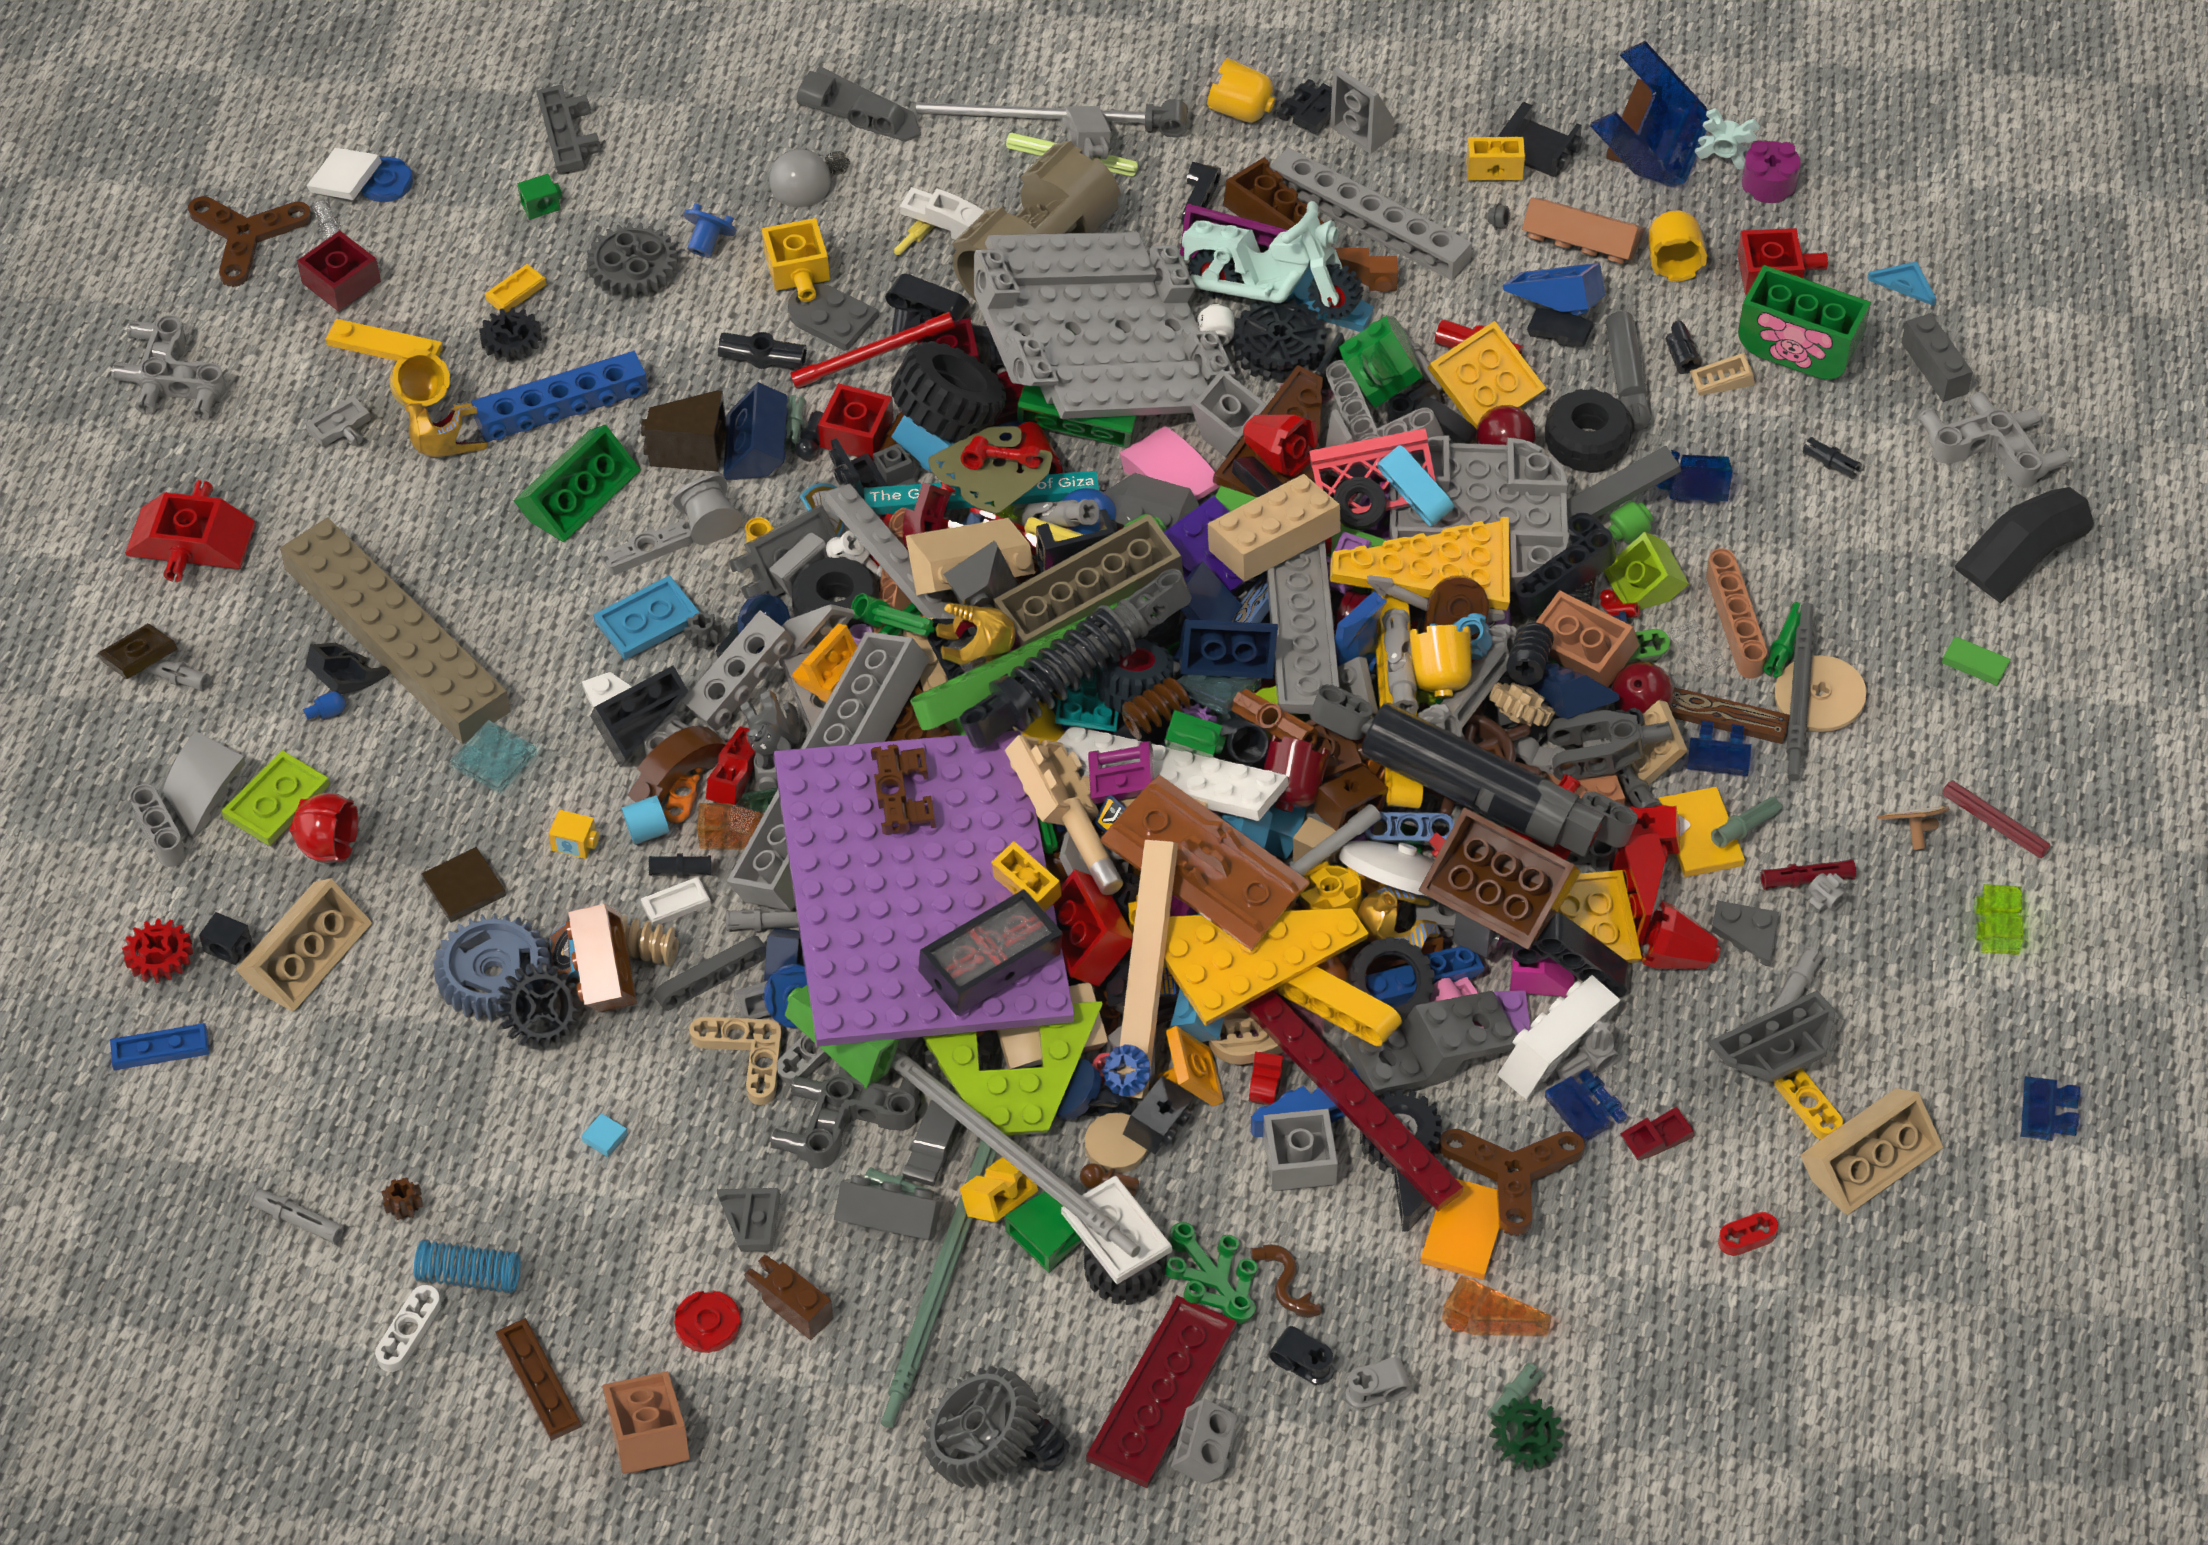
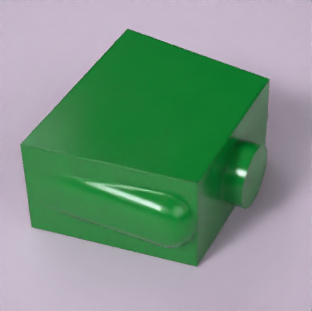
(1194, 735)
(1042, 1230)

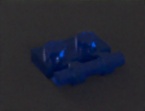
(1579, 1110)

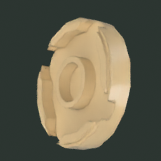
(1109, 1146)

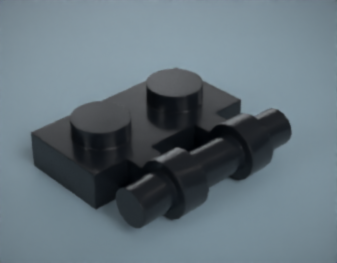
(1314, 112)

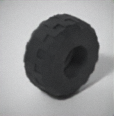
(1584, 448)
(832, 579)

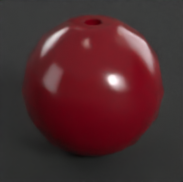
(1505, 423)
(1642, 686)

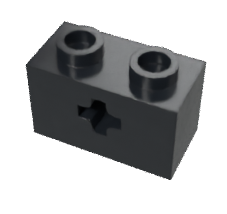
(1158, 1115)

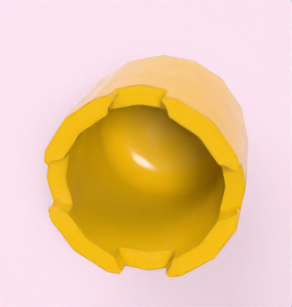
(1241, 92)
(1676, 246)
(419, 378)
(1441, 659)

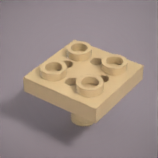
(1663, 754)

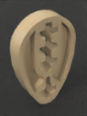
(1242, 1050)

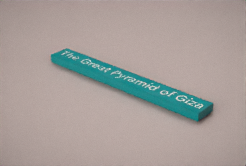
(1050, 489)

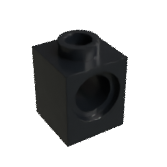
(226, 938)

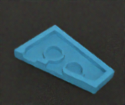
(1355, 321)

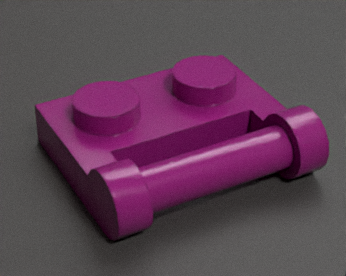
(1120, 780)

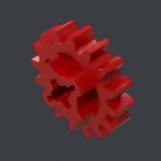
(157, 949)

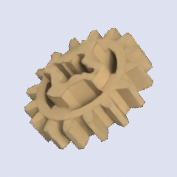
(1521, 704)

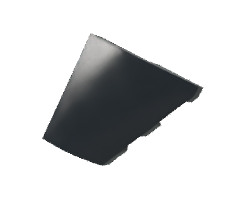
(342, 669)

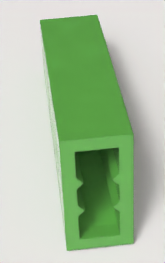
(863, 1060)

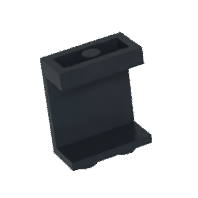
(1543, 147)
(1052, 553)

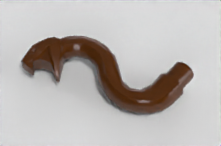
(1301, 1306)

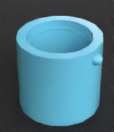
(645, 820)

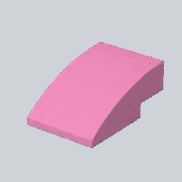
(1169, 459)

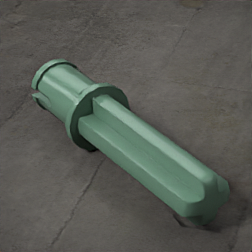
(1739, 825)

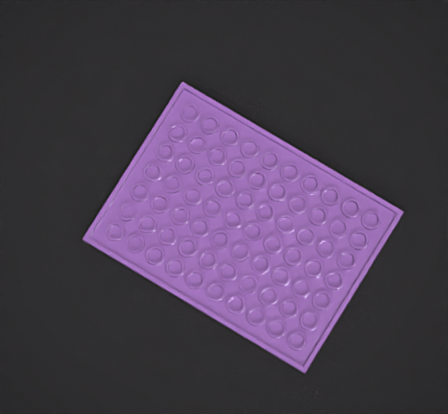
(880, 898)

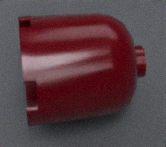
(1301, 765)

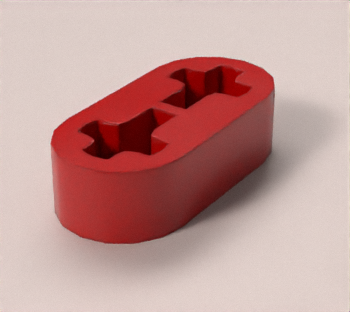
(1749, 1235)

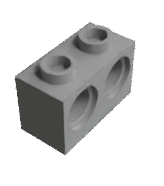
(1204, 1441)

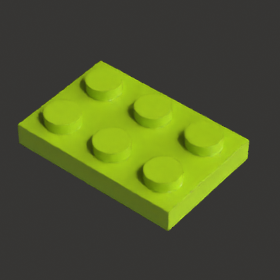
(272, 797)

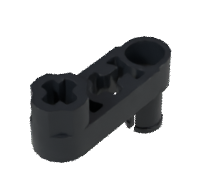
(1205, 180)

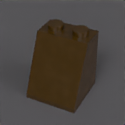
(686, 433)

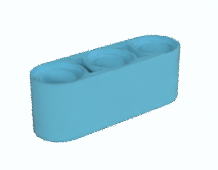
(1415, 485)

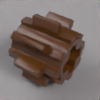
(402, 1198)

